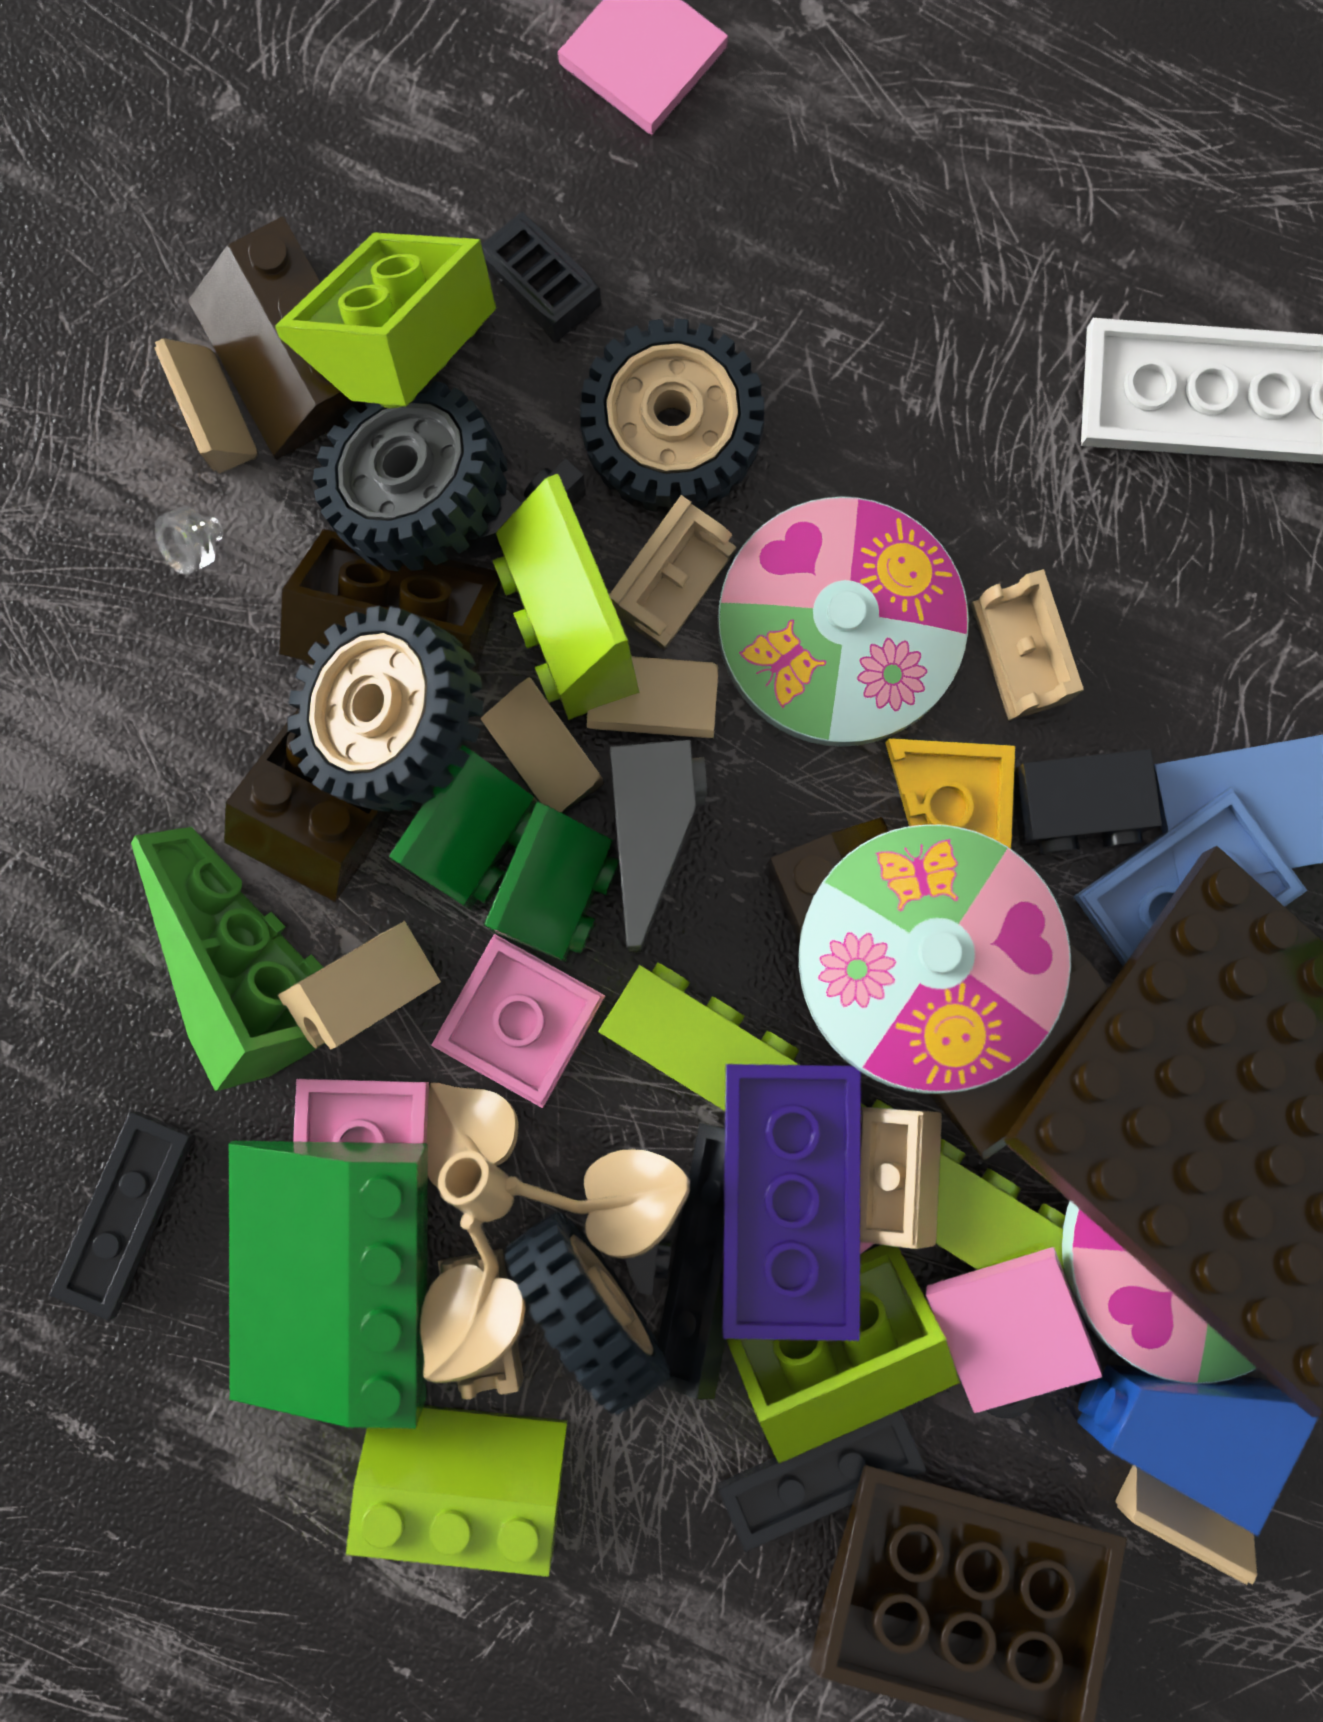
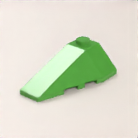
(222, 960)

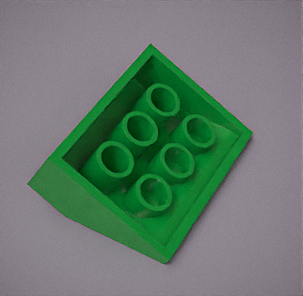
(328, 1279)

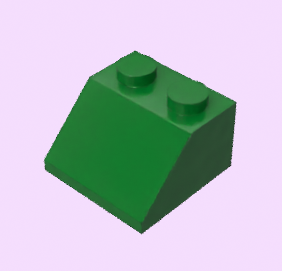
(466, 832)
(553, 884)

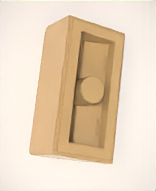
(206, 404)
(672, 700)
(542, 748)
(899, 1176)
(1188, 1525)

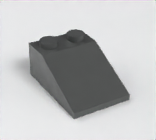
(654, 813)

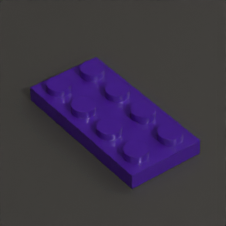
(792, 1202)

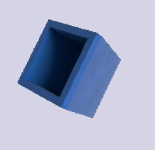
(1212, 1441)

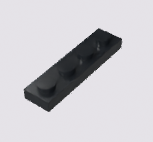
(694, 1299)

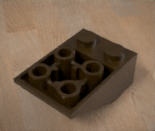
(297, 826)

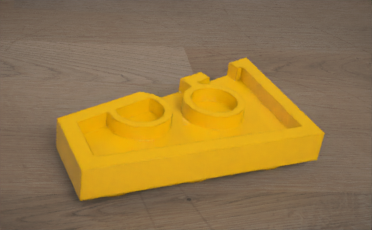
(956, 784)

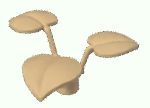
(470, 1313)

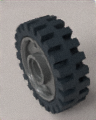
(411, 478)

